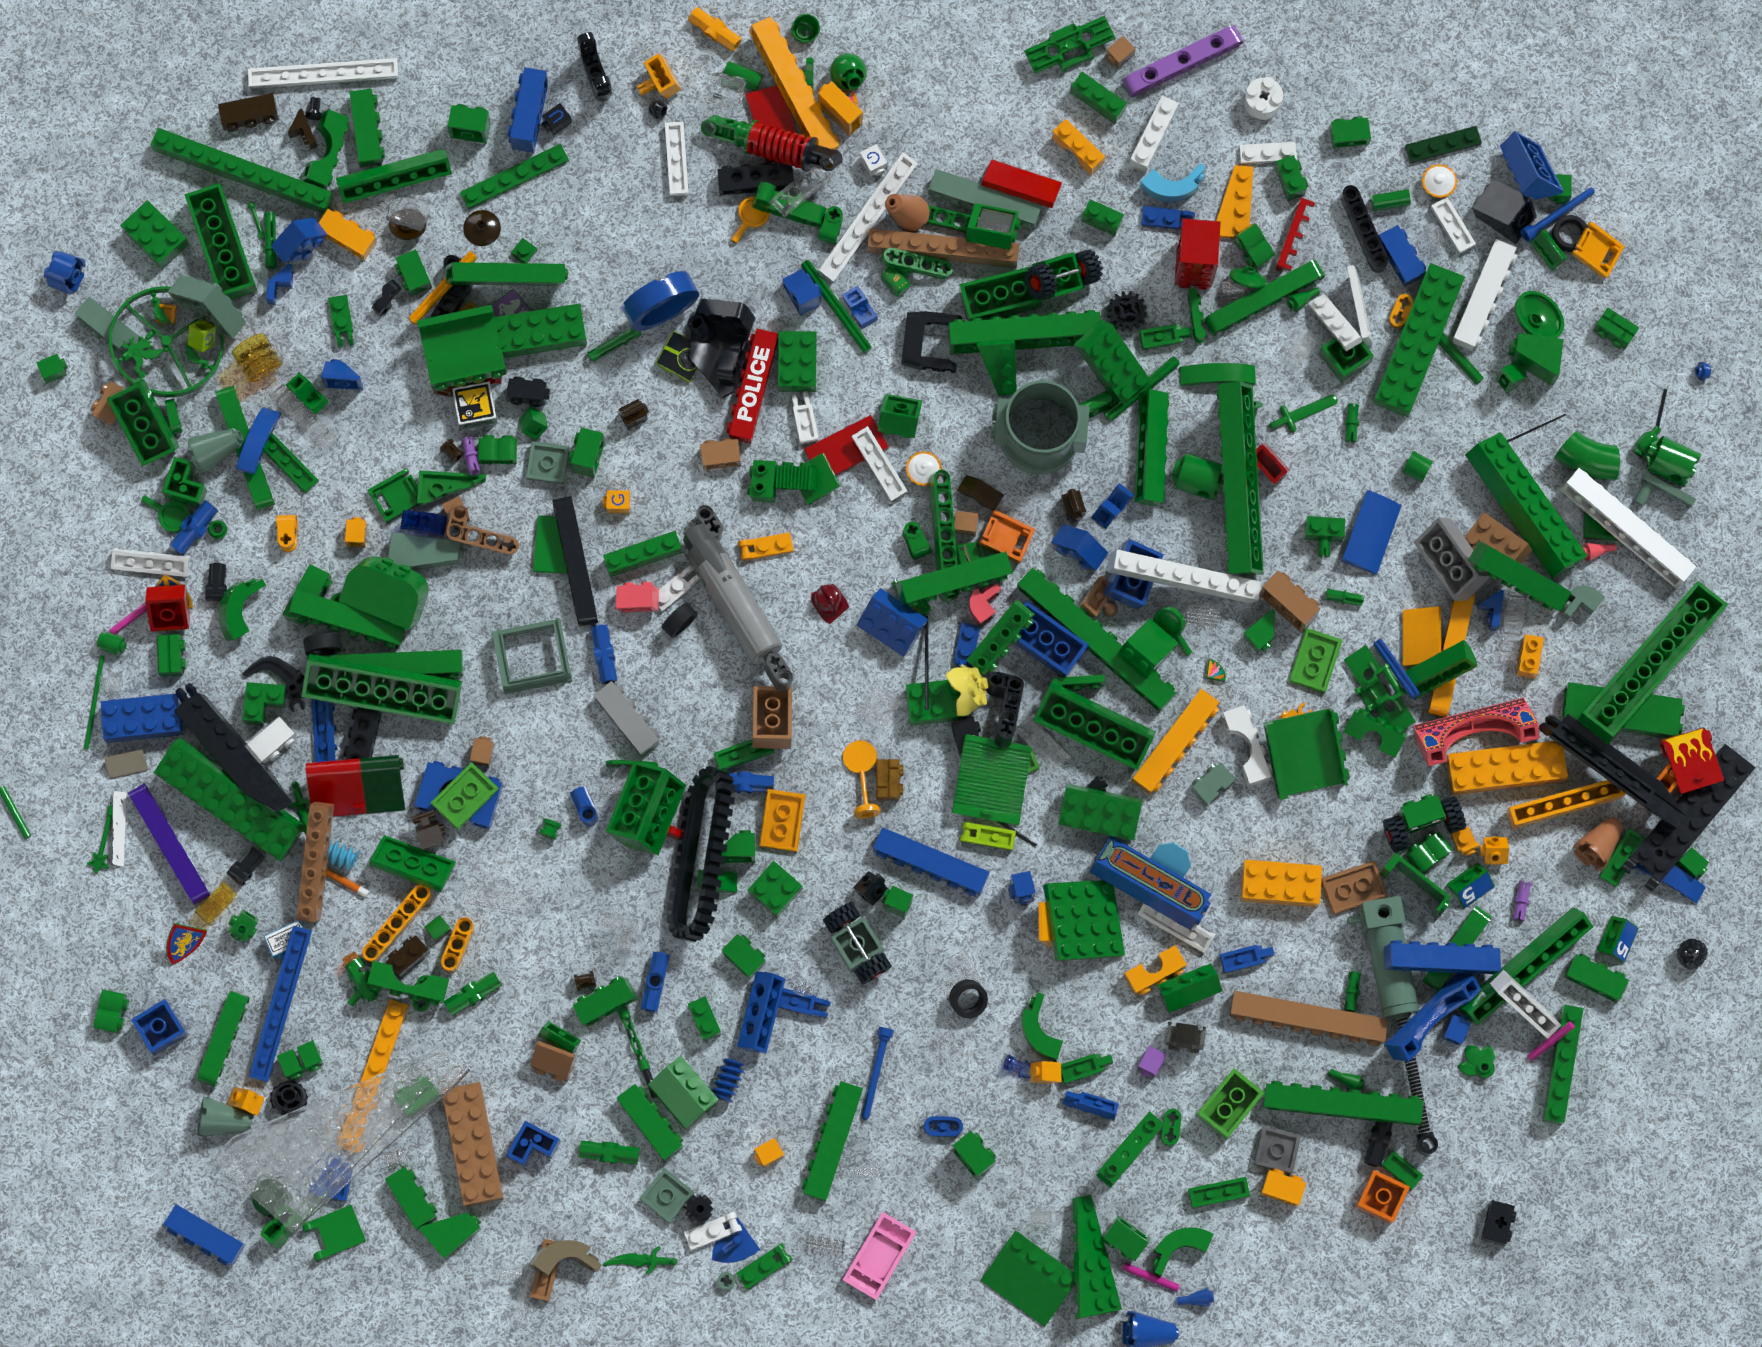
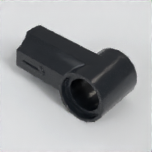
(216, 582)
(244, 869)

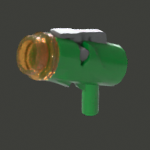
(358, 973)

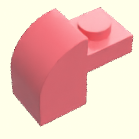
(979, 607)

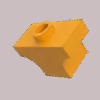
(245, 1100)

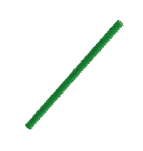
(94, 702)

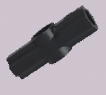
(1378, 1143)

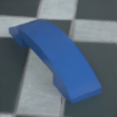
(257, 439)
(1681, 882)

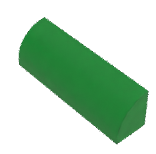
(1442, 668)

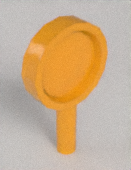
(749, 217)

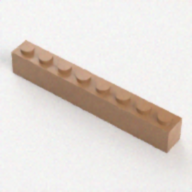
(942, 247)
(1308, 1017)

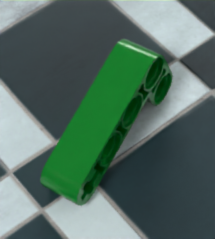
(806, 213)

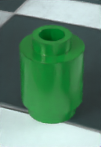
(111, 643)

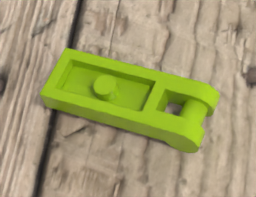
(988, 836)

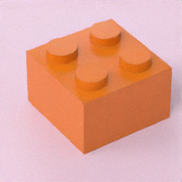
(1382, 1197)

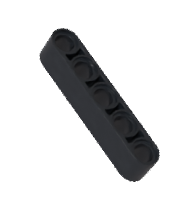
(1364, 237)

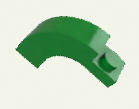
(231, 606)
(1040, 1042)
(1184, 1237)

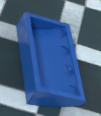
(1371, 532)

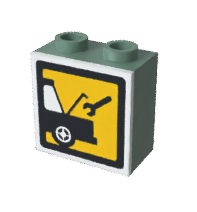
(474, 405)

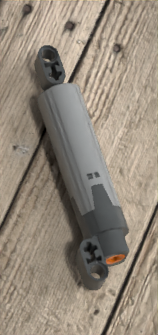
(734, 597)

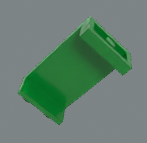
(1420, 879)

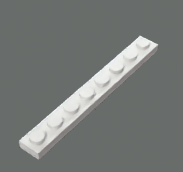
(323, 73)
(866, 217)

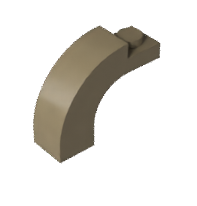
(550, 1255)

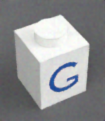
(873, 161)

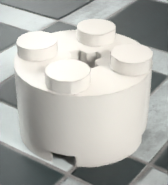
(1267, 89)

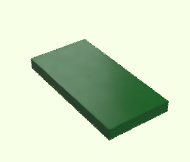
(412, 863)

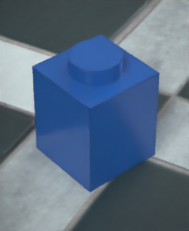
(1457, 1029)

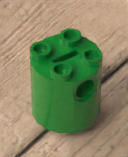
(1671, 460)
(1197, 476)

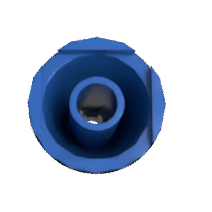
(1147, 1331)

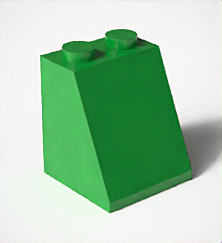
(1538, 355)

